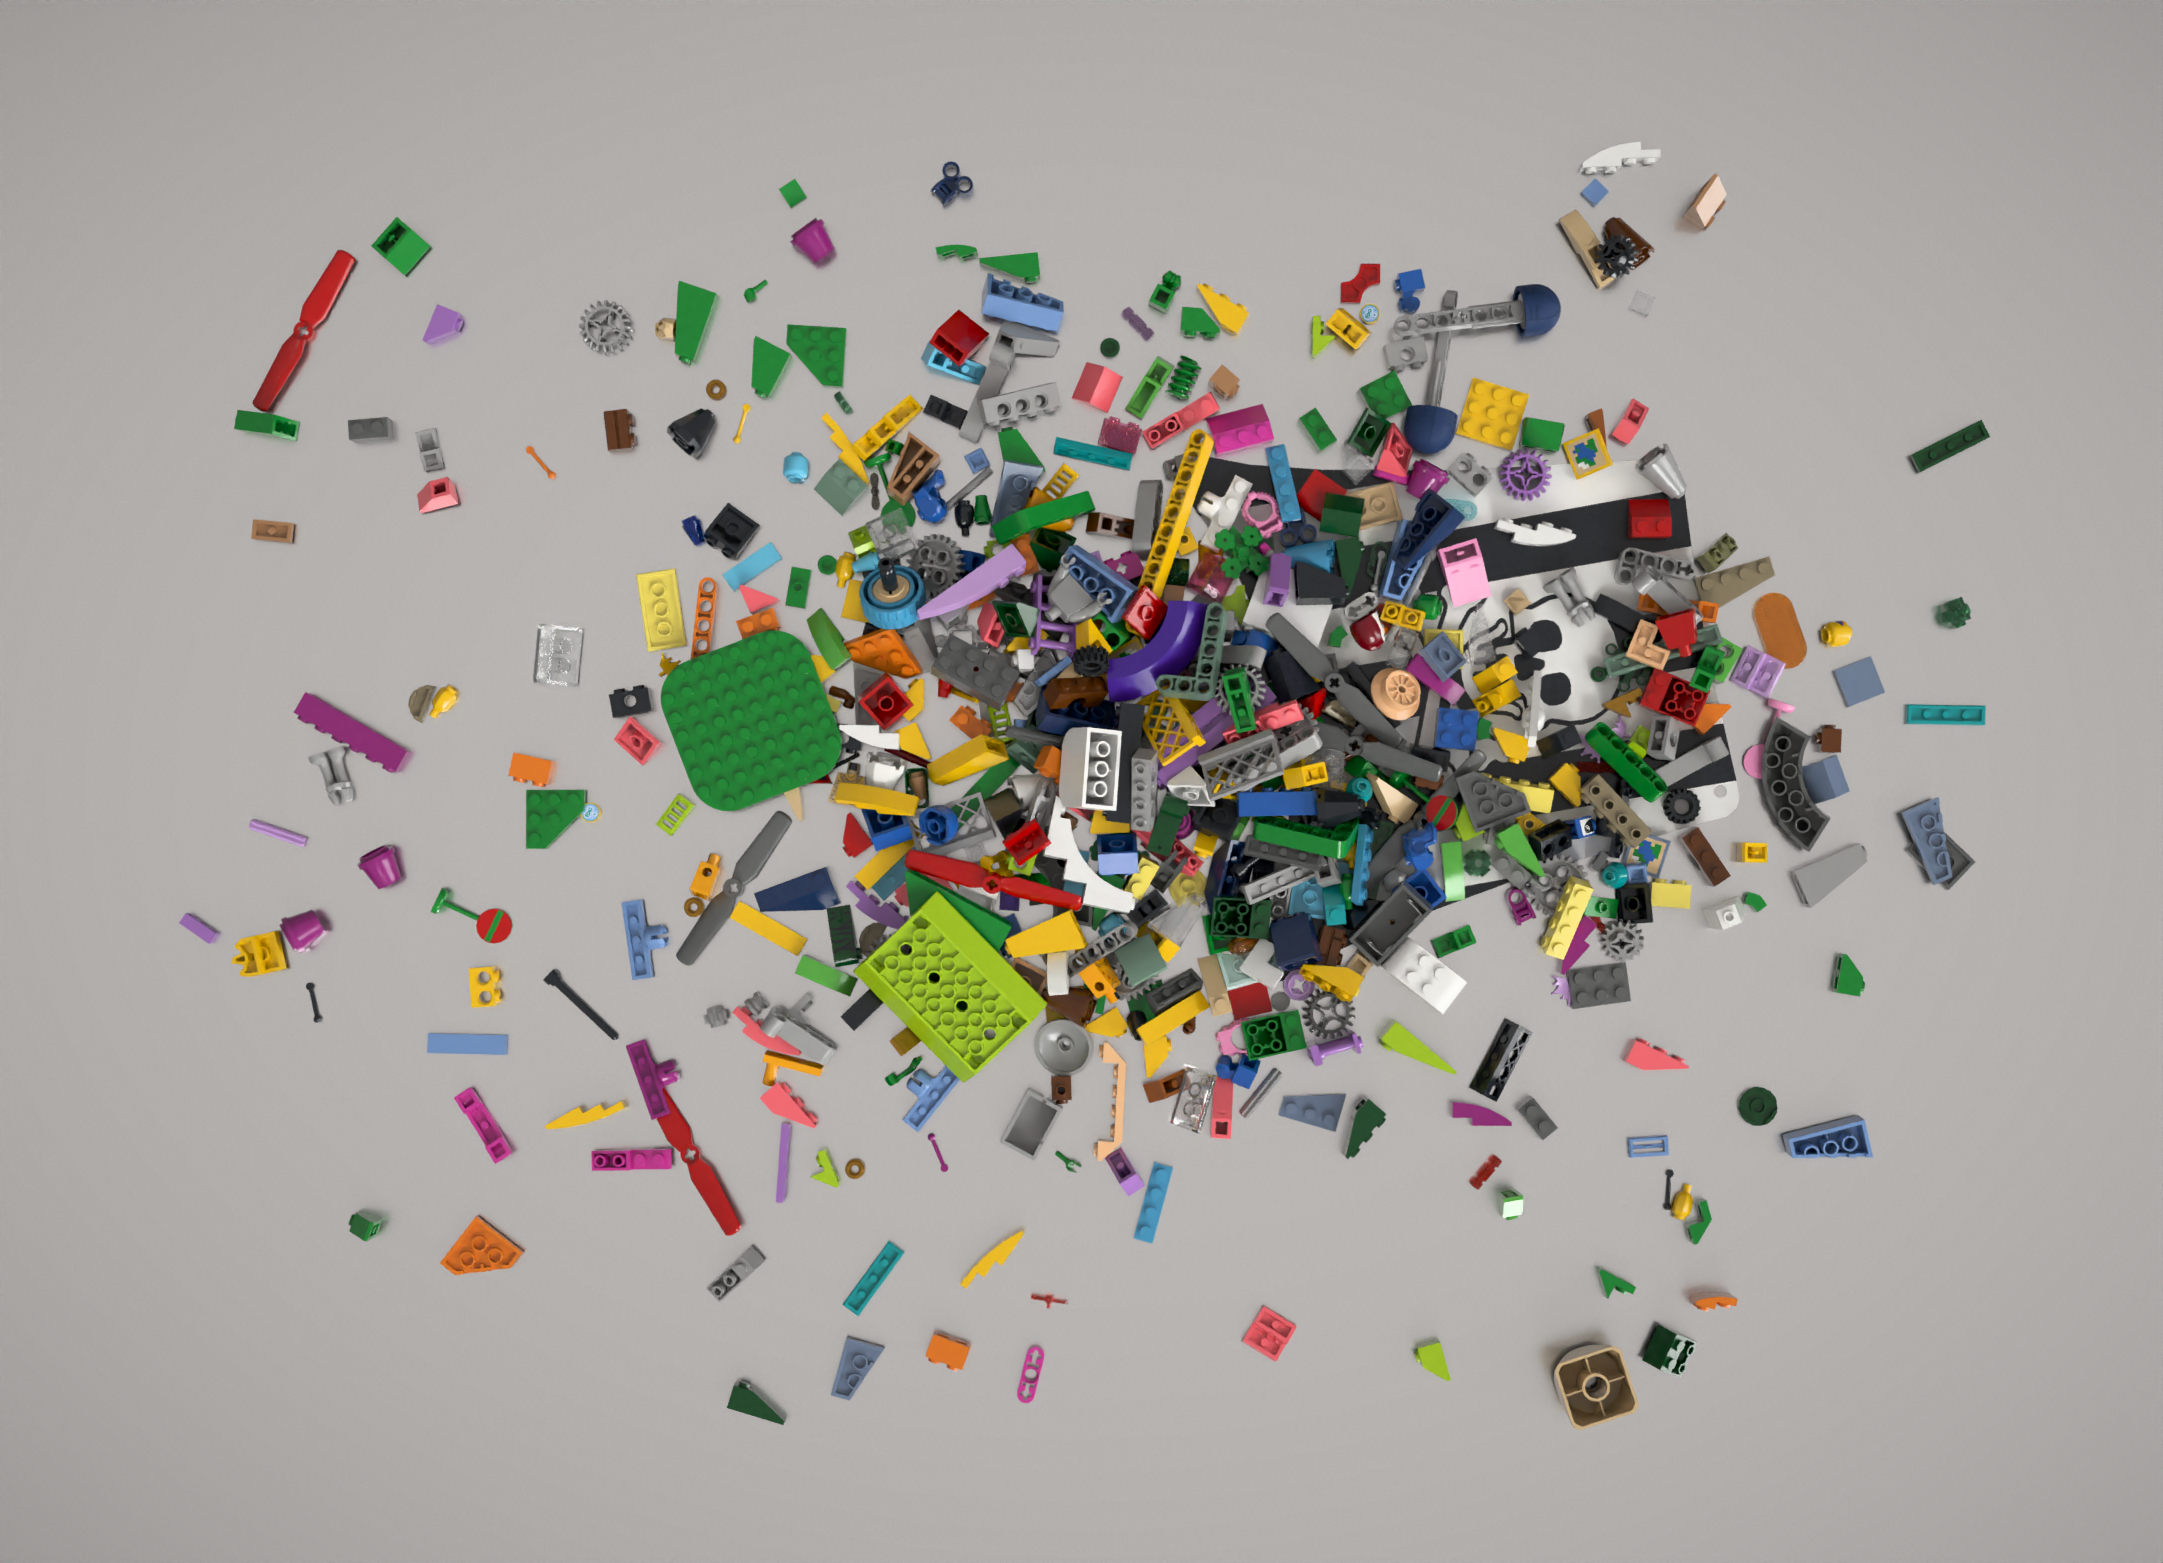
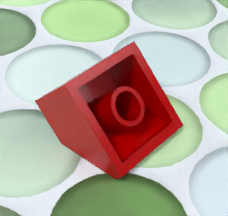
(1649, 519)
(885, 701)

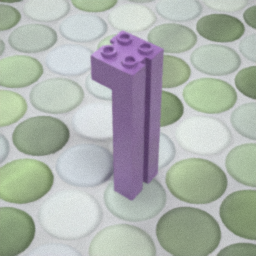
(1211, 723)

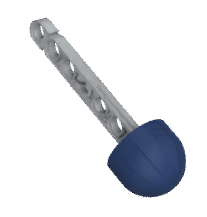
(1533, 312)
(1431, 426)

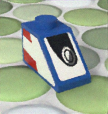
(1582, 826)

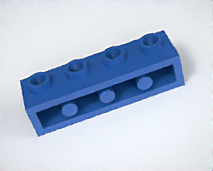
(1277, 803)

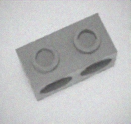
(1465, 479)

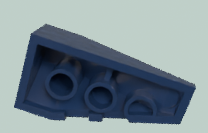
(1430, 525)
(802, 893)

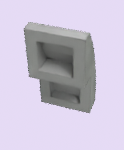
(429, 449)

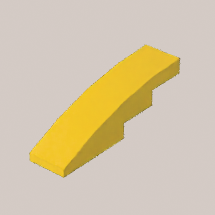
(887, 427)
(848, 455)
(876, 798)
(883, 862)
(1173, 1018)
(580, 1116)
(998, 1253)

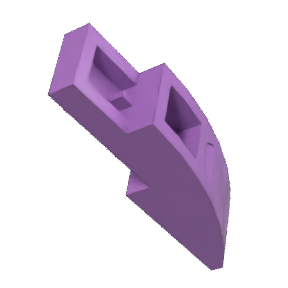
(886, 914)

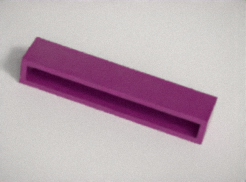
(351, 731)

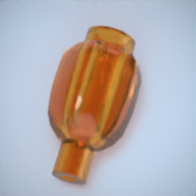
(1242, 945)

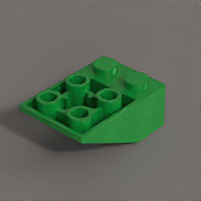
(1273, 1034)

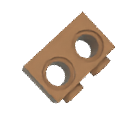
(1224, 382)

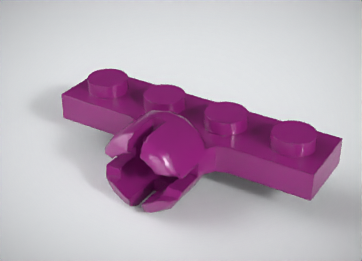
(651, 1078)

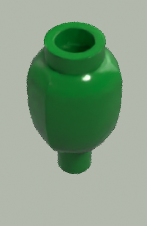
(1345, 889)

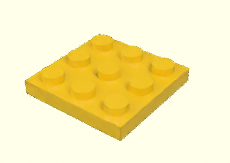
(1492, 414)

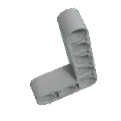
(991, 384)
(1291, 751)
(1101, 945)

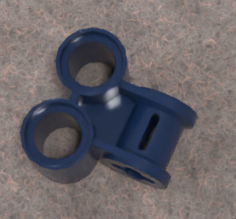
(951, 184)
(1296, 528)

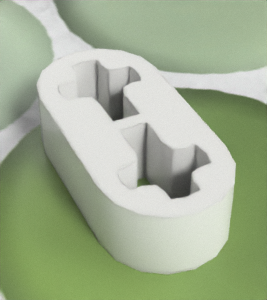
(1358, 602)

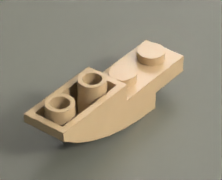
(1585, 243)

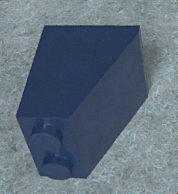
(1295, 941)

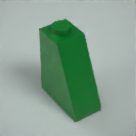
(767, 367)
(266, 425)
(1016, 448)

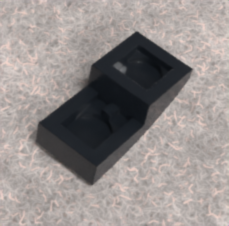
(945, 412)

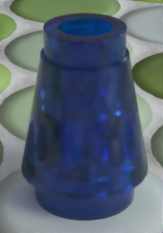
(693, 529)

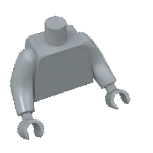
(1069, 599)

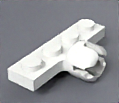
(1222, 510)
(1533, 716)

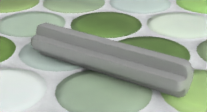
(1260, 1093)

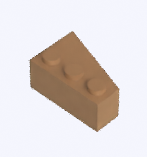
(912, 469)

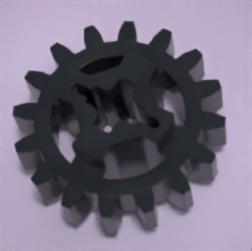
(1622, 261)

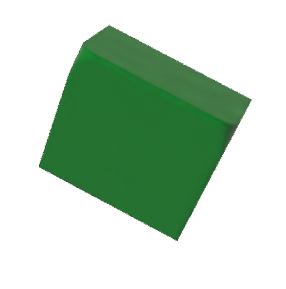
(792, 193)

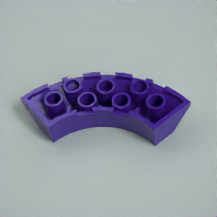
(1164, 655)

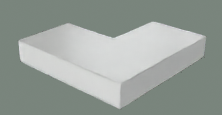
(1258, 965)

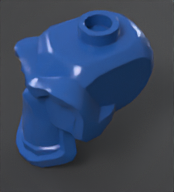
(928, 499)
(1417, 848)

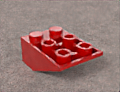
(1673, 697)

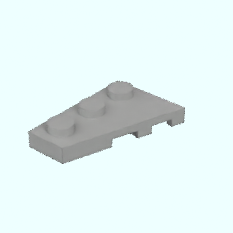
(863, 679)
(1029, 693)

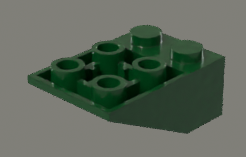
(1238, 919)
(1362, 1123)

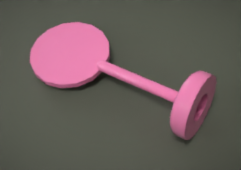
(1753, 756)

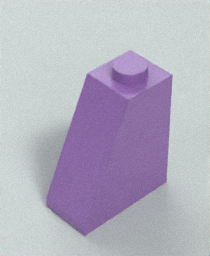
(1277, 580)

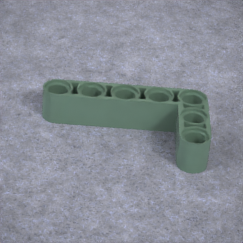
(1204, 661)

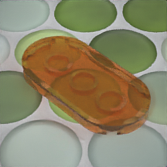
(1780, 629)

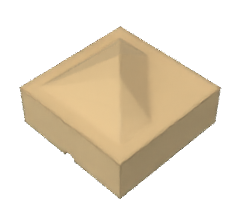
(1517, 602)

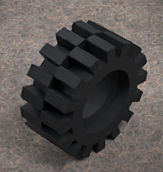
(1091, 660)
(1670, 810)

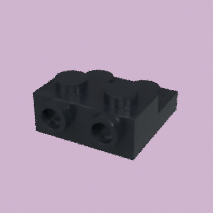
(730, 531)
(1218, 820)

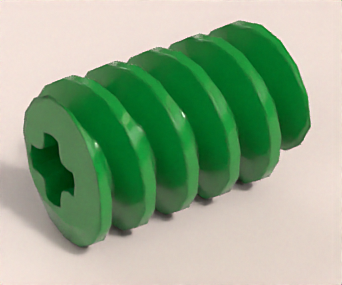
(1183, 378)

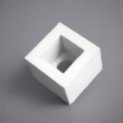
(1022, 660)

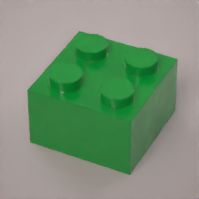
(1385, 396)

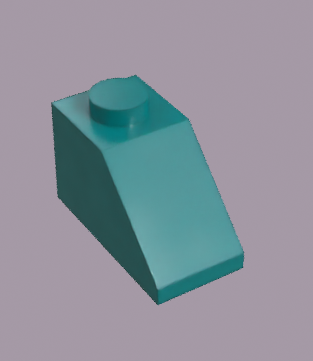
(1333, 906)

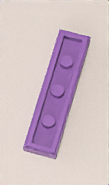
(783, 1162)

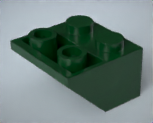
(1669, 1351)

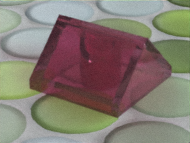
(1209, 578)

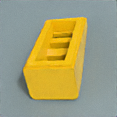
(1069, 471)

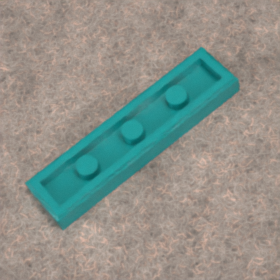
(1092, 453)
(1945, 714)
(873, 1278)

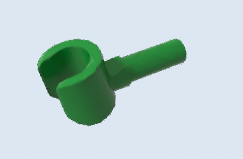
(749, 293)
(1069, 1163)

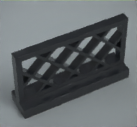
(1364, 684)

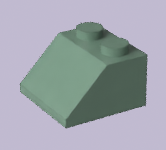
(841, 487)

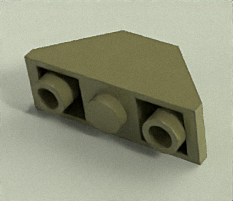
(1717, 553)

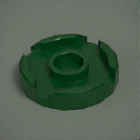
(1757, 1106)

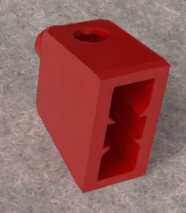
(1679, 630)

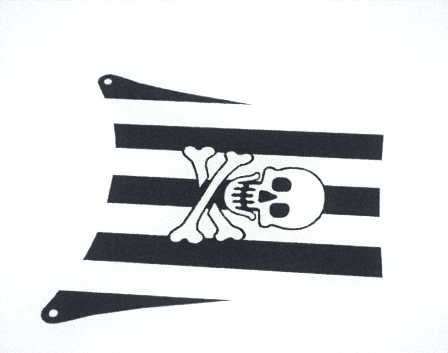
(1598, 516)

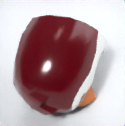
(1369, 632)

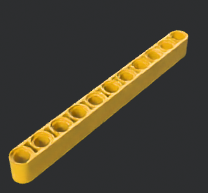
(1176, 504)

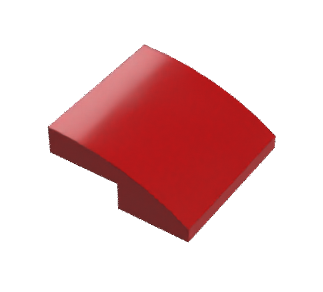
(1313, 493)

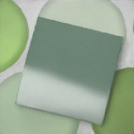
(1025, 751)
(1141, 959)

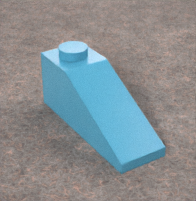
(969, 370)

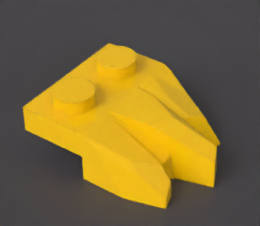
(260, 954)

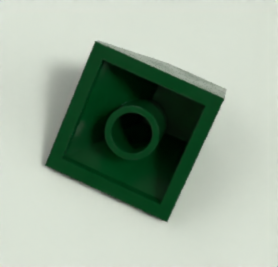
(1050, 546)

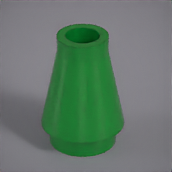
(982, 512)

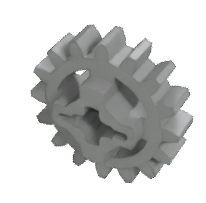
(1628, 934)

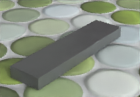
(1282, 854)

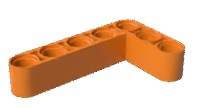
(701, 615)

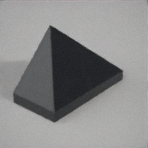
(1360, 914)

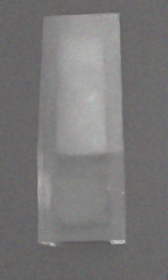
(1479, 645)

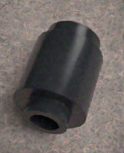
(1136, 1020)

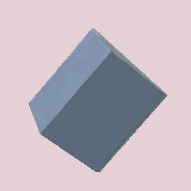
(1825, 779)

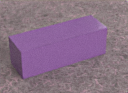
(199, 928)

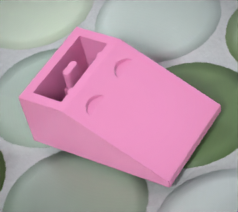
(1464, 572)

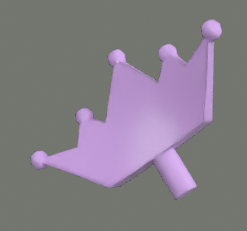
(1620, 729)
(1589, 750)
(1562, 988)

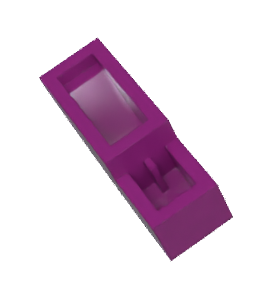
(1447, 690)
(1577, 945)
(1478, 1114)

